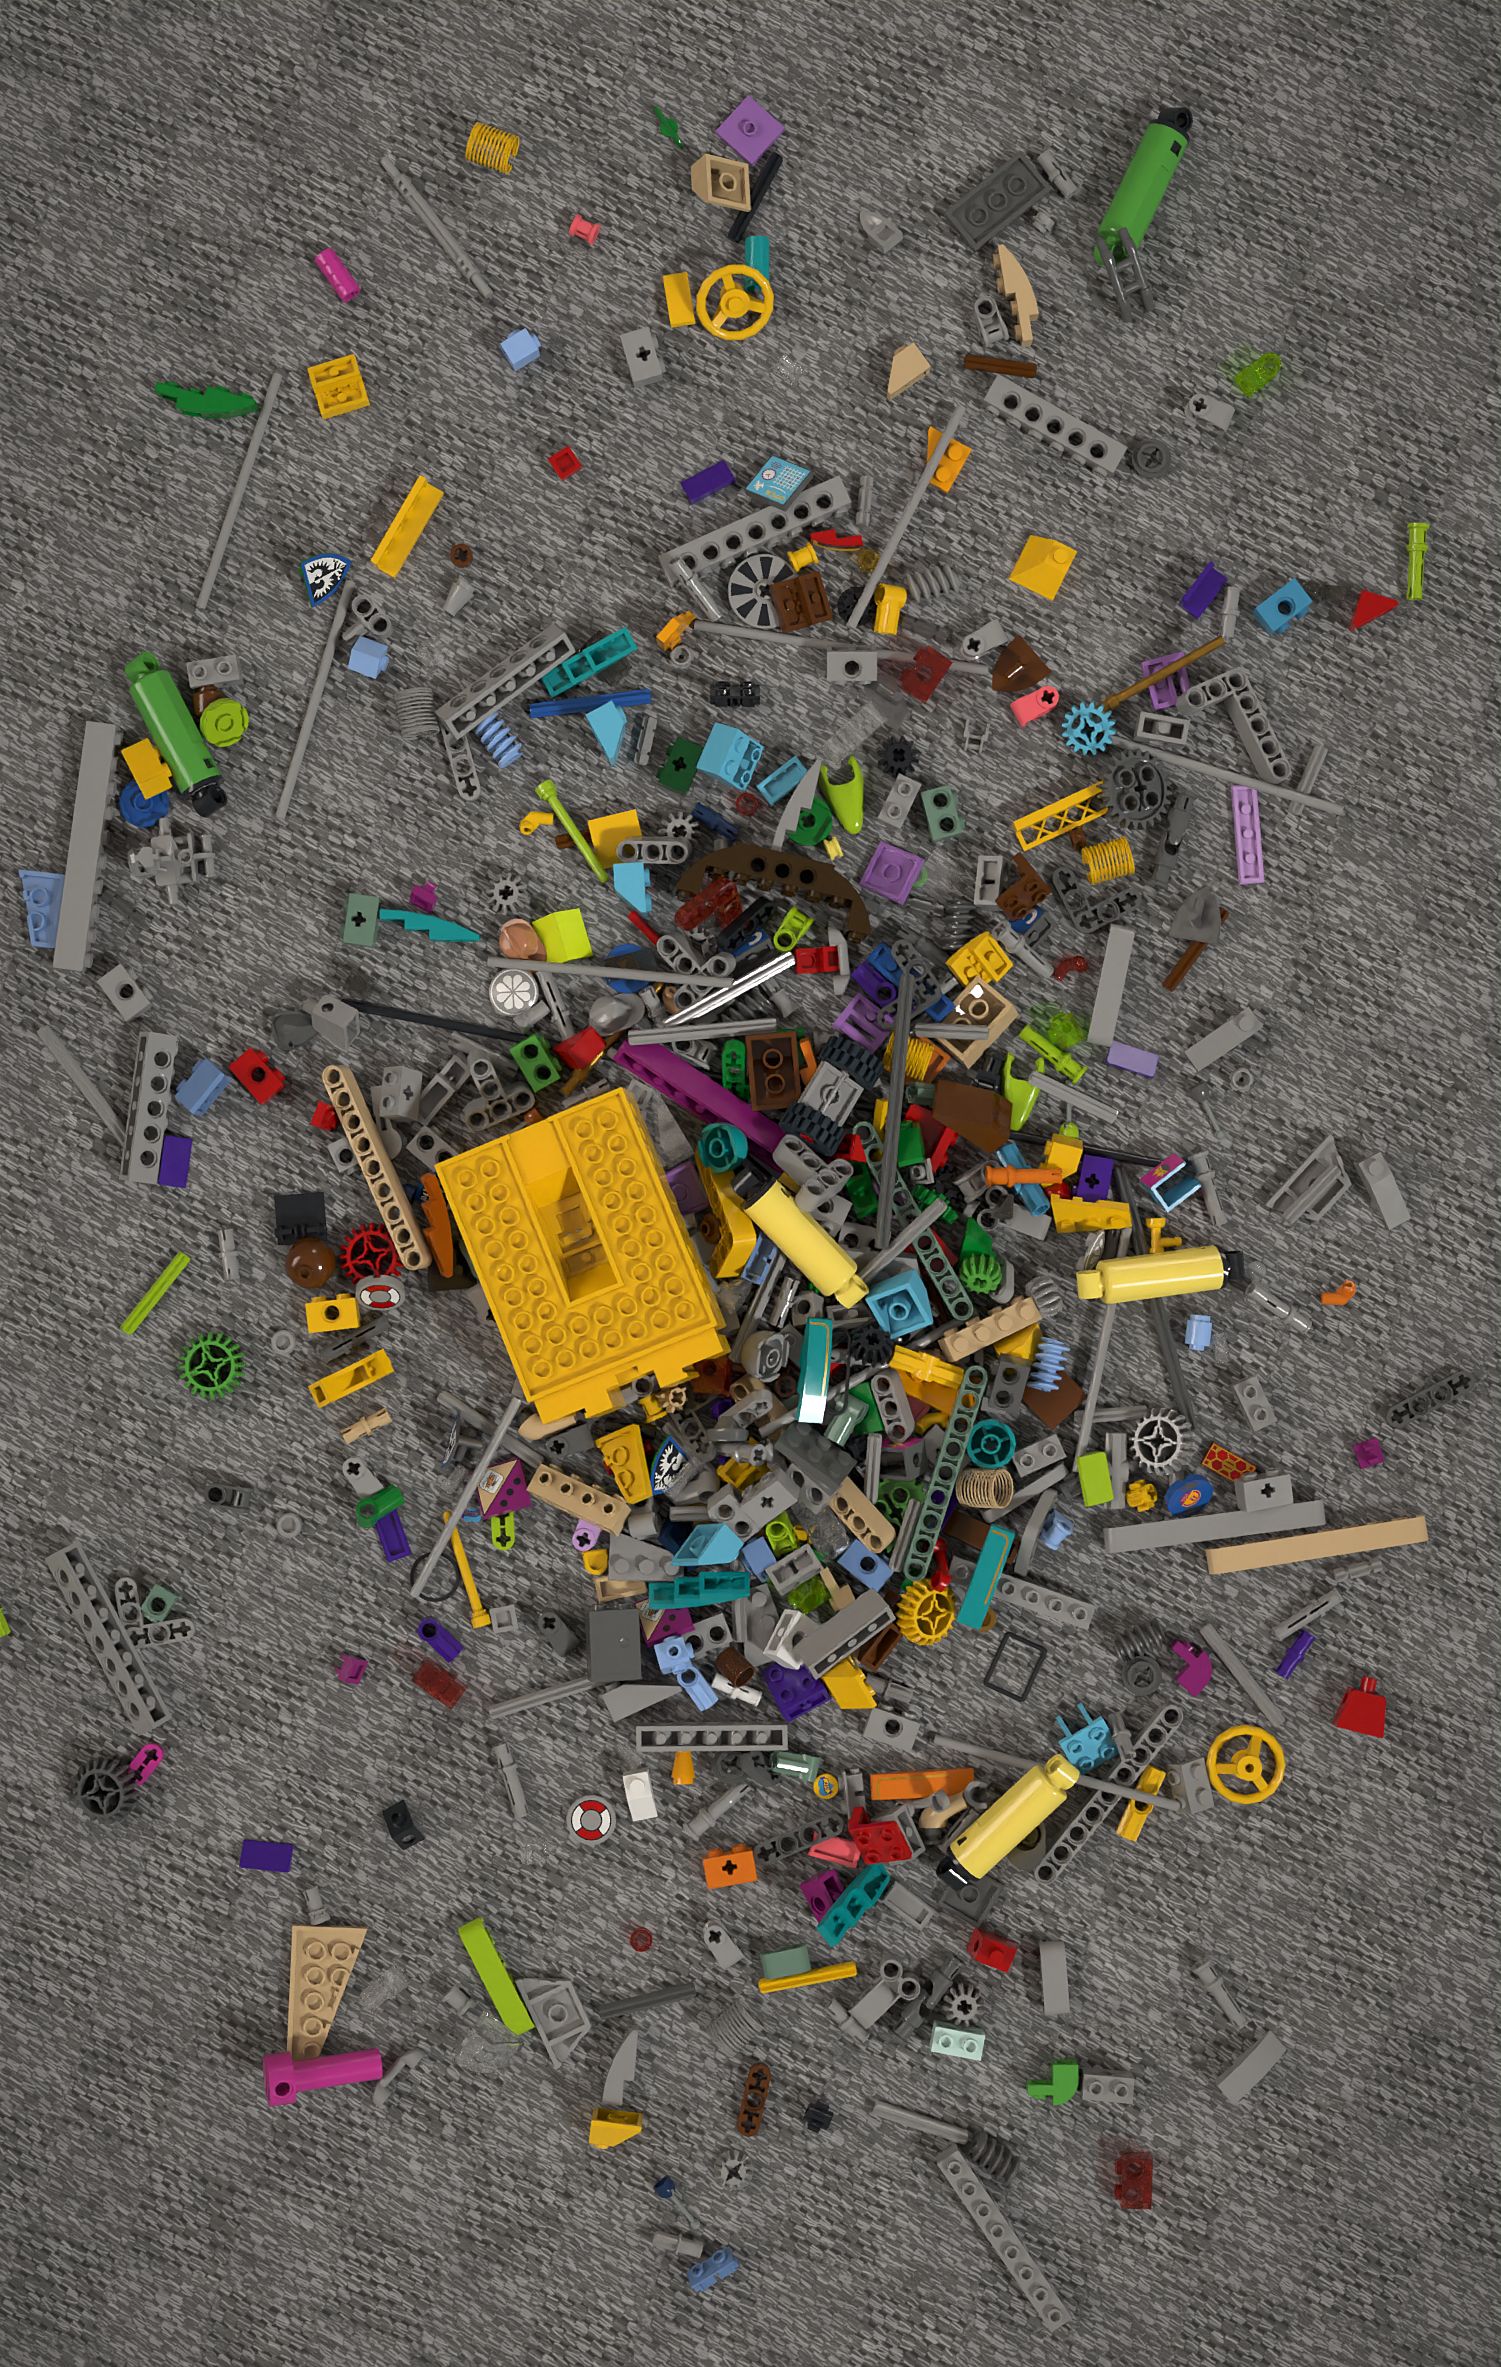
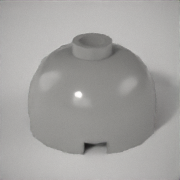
(764, 1355)

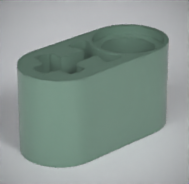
(785, 1961)

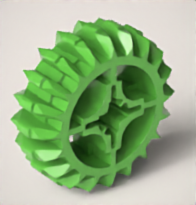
(214, 1376)

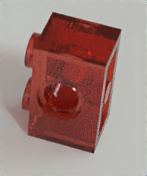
(936, 662)
(717, 1383)
(439, 1683)

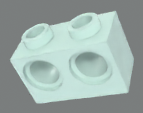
(957, 2040)

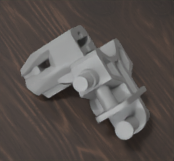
(172, 860)

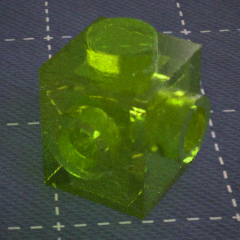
(1064, 1030)

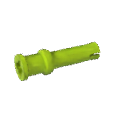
(1416, 549)
(1062, 1061)

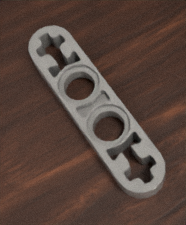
(455, 756)
(1027, 1490)

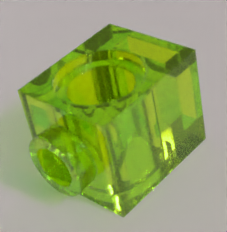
(807, 1595)

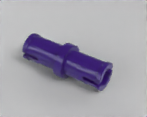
(1294, 1654)

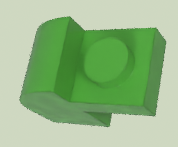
(1060, 2086)

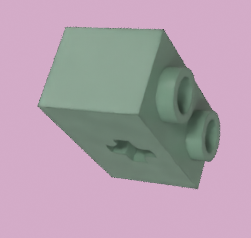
(367, 932)

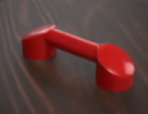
(941, 1577)

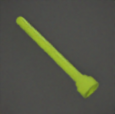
(547, 791)

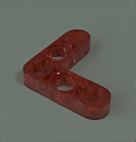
(720, 895)

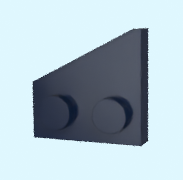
(674, 1535)

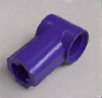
(441, 1640)

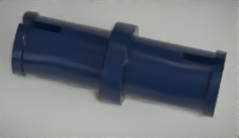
(715, 821)

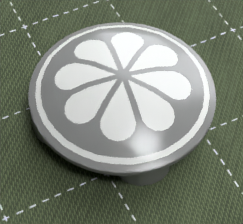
(513, 992)
(1095, 1245)

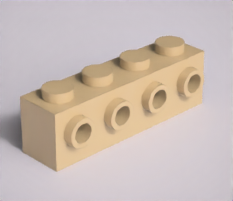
(989, 1329)
(579, 1499)

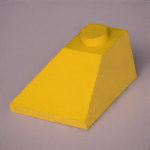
(1042, 566)
(613, 2127)

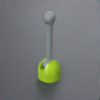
(1069, 1128)

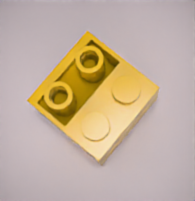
(847, 1686)

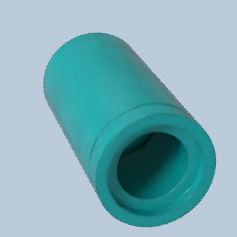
(757, 257)

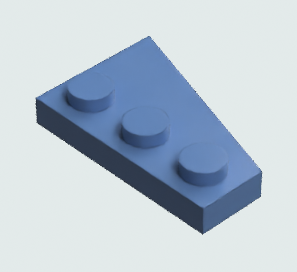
(43, 901)

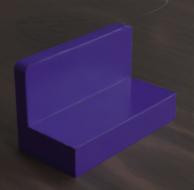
(1202, 591)

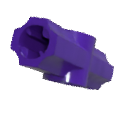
(872, 981)

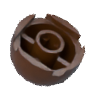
(310, 1263)

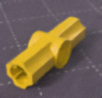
(926, 1366)
(1133, 1817)

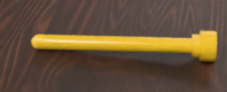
(479, 1615)

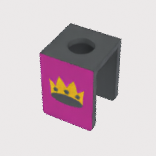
(908, 1448)

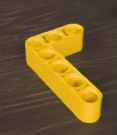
(737, 1228)

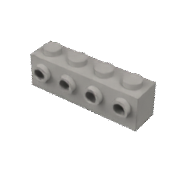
(844, 1633)

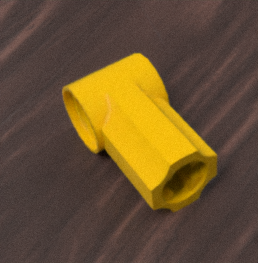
(889, 601)

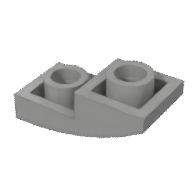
(917, 1173)

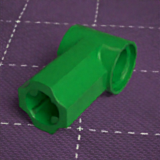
(380, 1505)

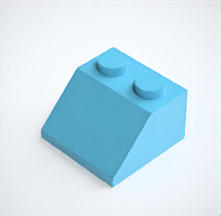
(609, 729)
(900, 1304)
(708, 1546)

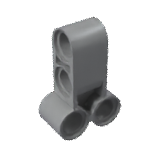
(1021, 1221)
(644, 1521)
(884, 1993)

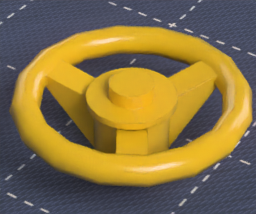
(734, 302)
(1245, 1764)

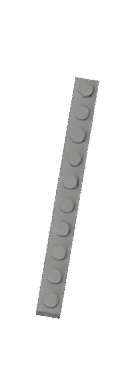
(87, 847)

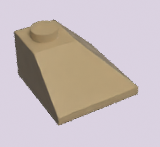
(721, 182)

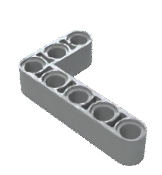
(1242, 720)

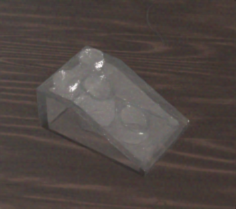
(669, 1138)

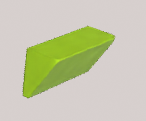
(1095, 1478)

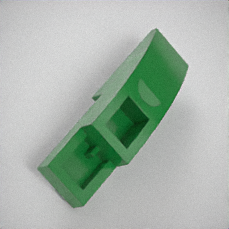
(215, 404)

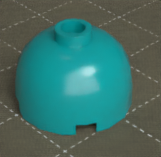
(722, 1147)
(991, 1444)

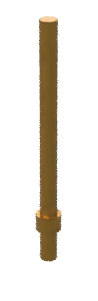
(1113, 700)
(582, 1075)

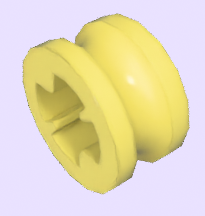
(833, 848)

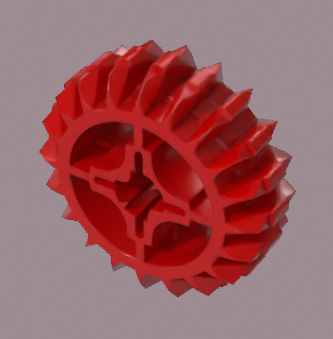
(368, 1245)

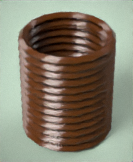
(734, 1667)

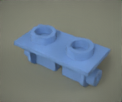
(757, 1263)
(702, 2274)

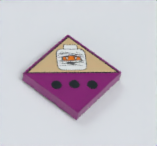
(503, 1489)
(662, 1623)

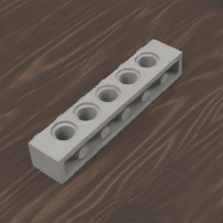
(1069, 426)
(505, 681)
(138, 1116)
(1028, 1594)
(711, 1736)

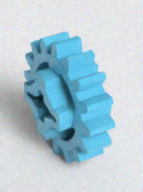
(1087, 717)

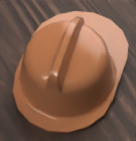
(520, 941)

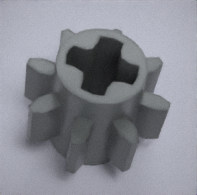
(1071, 1487)

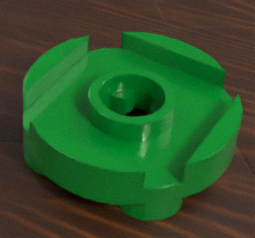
(819, 831)

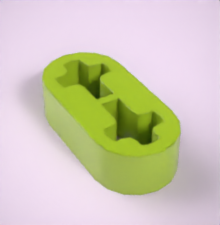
(509, 1530)

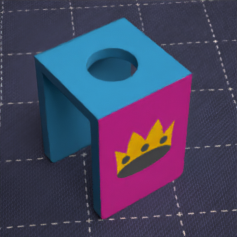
(1162, 1173)

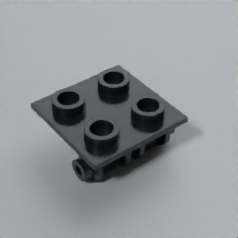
(746, 691)
(300, 1217)

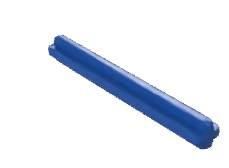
(589, 703)

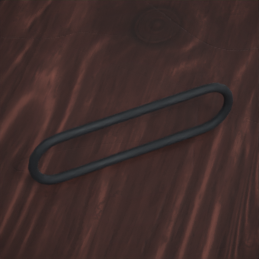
(847, 1374)

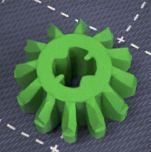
(980, 1273)

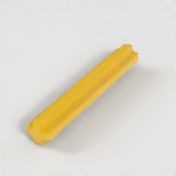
(810, 1977)

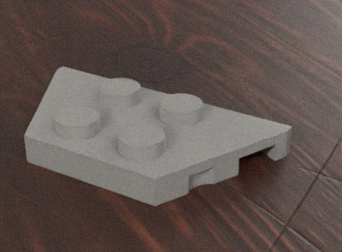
(1305, 1175)
(556, 2014)

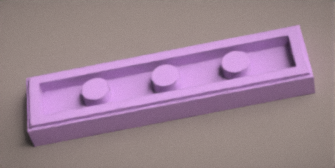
(1247, 835)

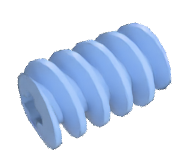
(498, 740)
(1048, 1365)

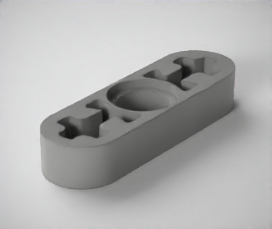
(756, 1403)

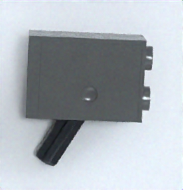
(615, 1643)

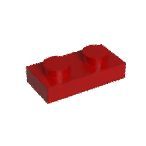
(325, 1117)

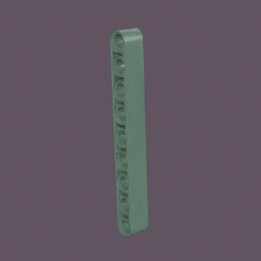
(911, 1207)
(946, 1485)

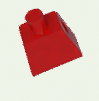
(1362, 1709)
(992, 1949)

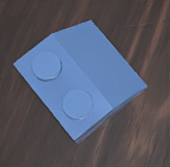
(202, 1087)

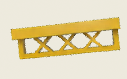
(406, 527)
(1052, 811)

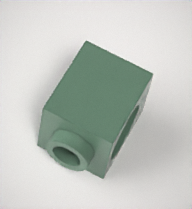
(167, 1594)

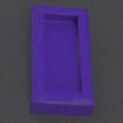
(393, 1536)

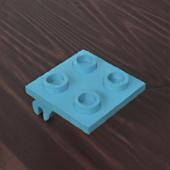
(1089, 1745)

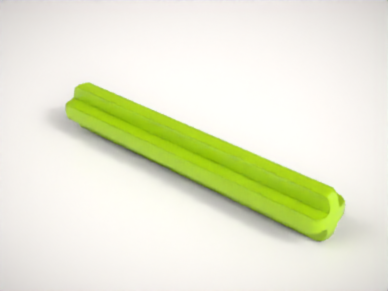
(155, 1293)

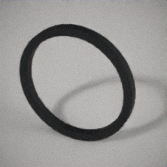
(457, 1577)

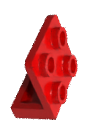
(935, 1134)
(877, 1841)

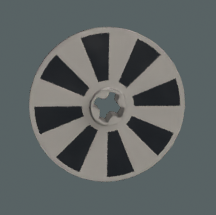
(745, 593)

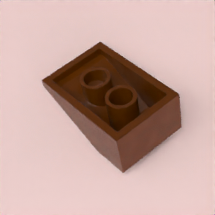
(773, 1070)
(973, 1113)

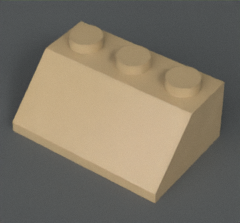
(977, 1006)

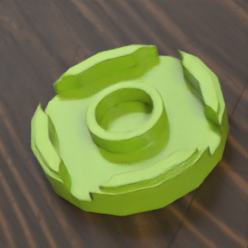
(224, 722)

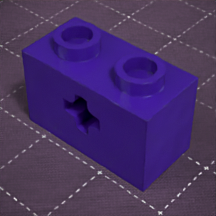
(1101, 1170)

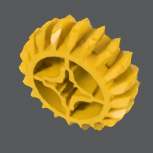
(926, 1613)

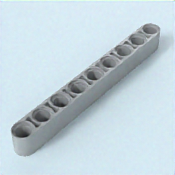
(1214, 1526)
(1104, 1805)

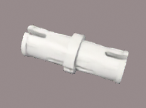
(744, 1693)

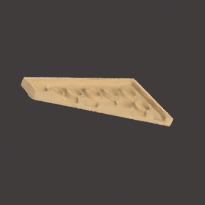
(318, 1977)

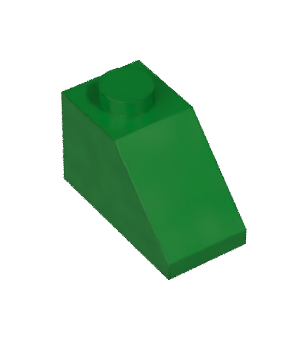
(911, 1144)
(975, 1242)

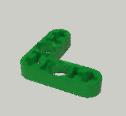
(740, 1062)

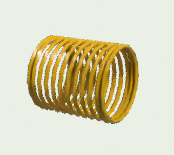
(480, 128)
(1121, 845)
(914, 1062)

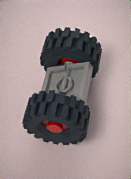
(831, 1095)

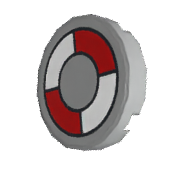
(380, 1293)
(591, 1819)

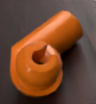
(1341, 1295)

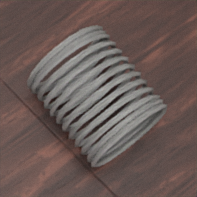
(407, 732)
(725, 2045)

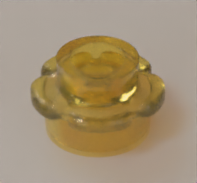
(864, 556)

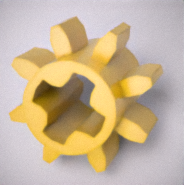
(1141, 1495)

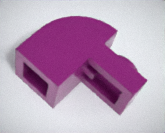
(1196, 1672)

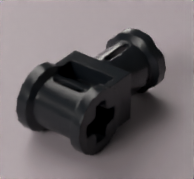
(989, 1079)

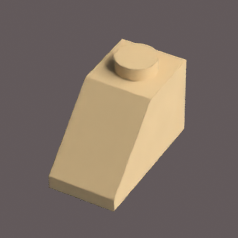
(906, 369)

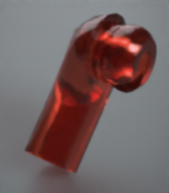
(1070, 964)

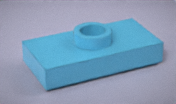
(782, 781)

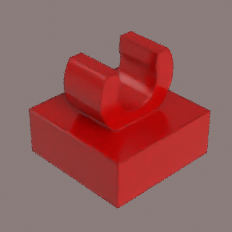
(565, 463)

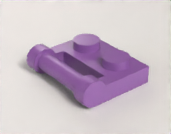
(1163, 692)
(864, 1015)

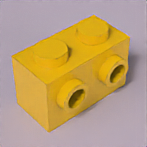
(147, 768)

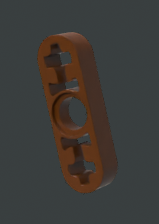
(756, 2119)

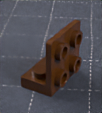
(1025, 892)

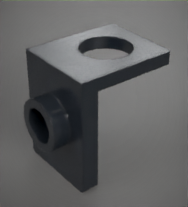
(401, 1825)

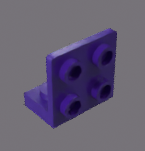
(795, 1690)

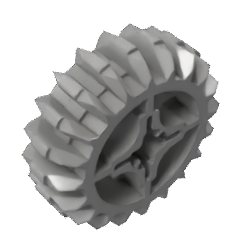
(1162, 1431)

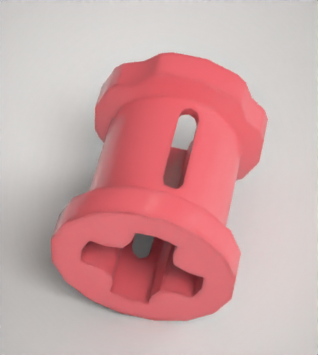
(584, 229)

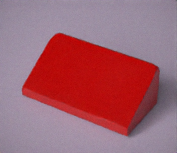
(850, 1149)

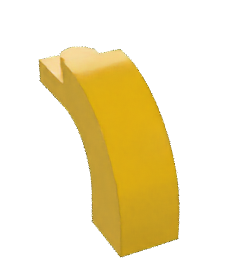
(351, 1378)

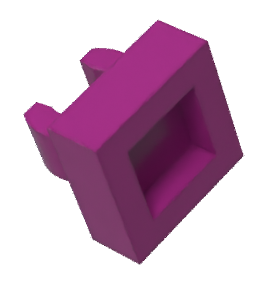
(424, 897)
(1368, 1453)
(352, 1669)

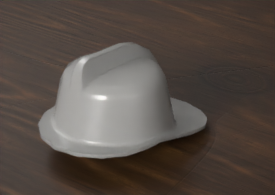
(616, 1013)

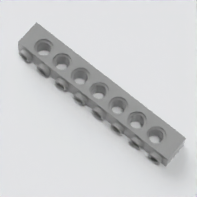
(831, 490)
(108, 1638)
(1003, 2237)

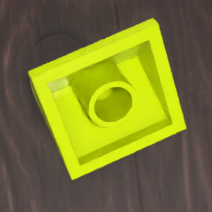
(563, 936)

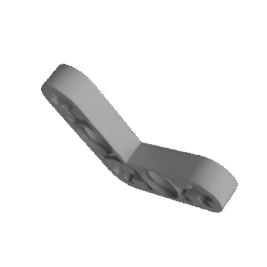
(1033, 1530)
(138, 1623)

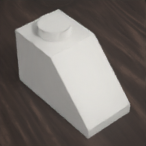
(639, 1794)

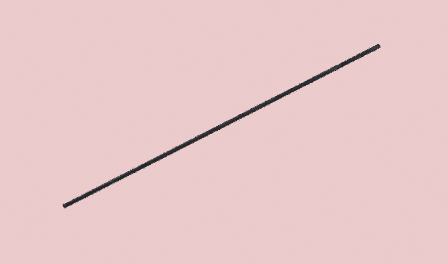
(715, 1076)

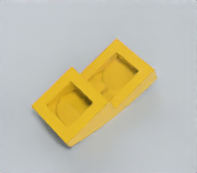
(678, 299)

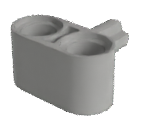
(367, 621)

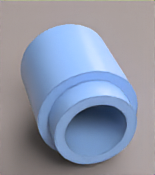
(1198, 1332)

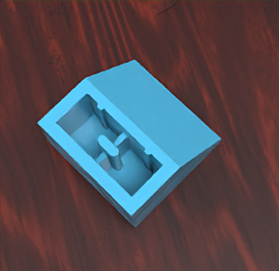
(729, 756)
(631, 885)

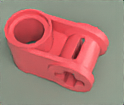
(1031, 707)

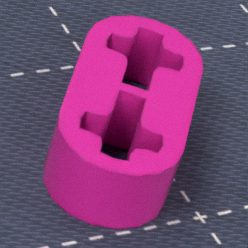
(140, 1760)

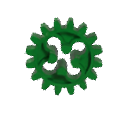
(926, 1198)

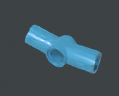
(1031, 1194)

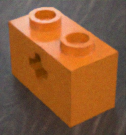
(719, 1876)

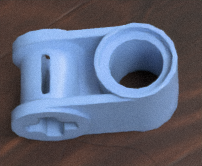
(1056, 1529)

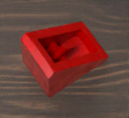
(1370, 607)
(580, 1049)

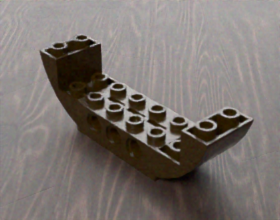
(824, 883)

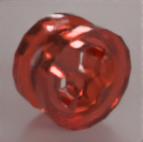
(751, 798)
(633, 1941)

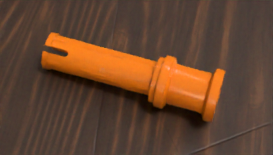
(1011, 1176)

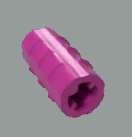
(337, 274)

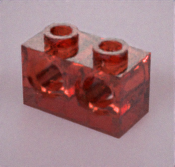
(1139, 2179)

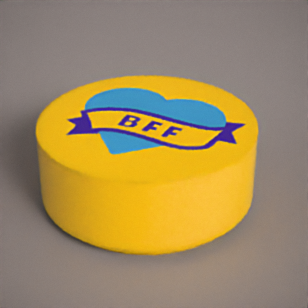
(825, 1786)

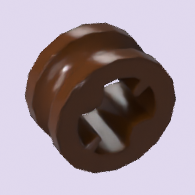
(464, 548)
(1077, 838)
(793, 1384)

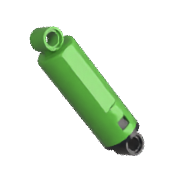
(1146, 180)
(176, 734)

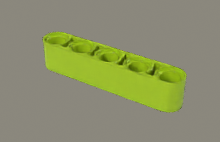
(495, 1976)

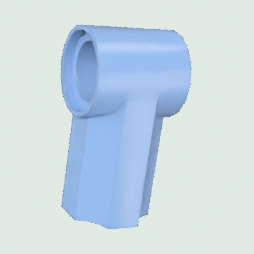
(698, 1689)

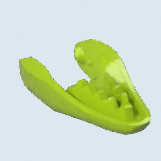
(847, 798)
(1019, 1092)

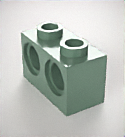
(935, 815)

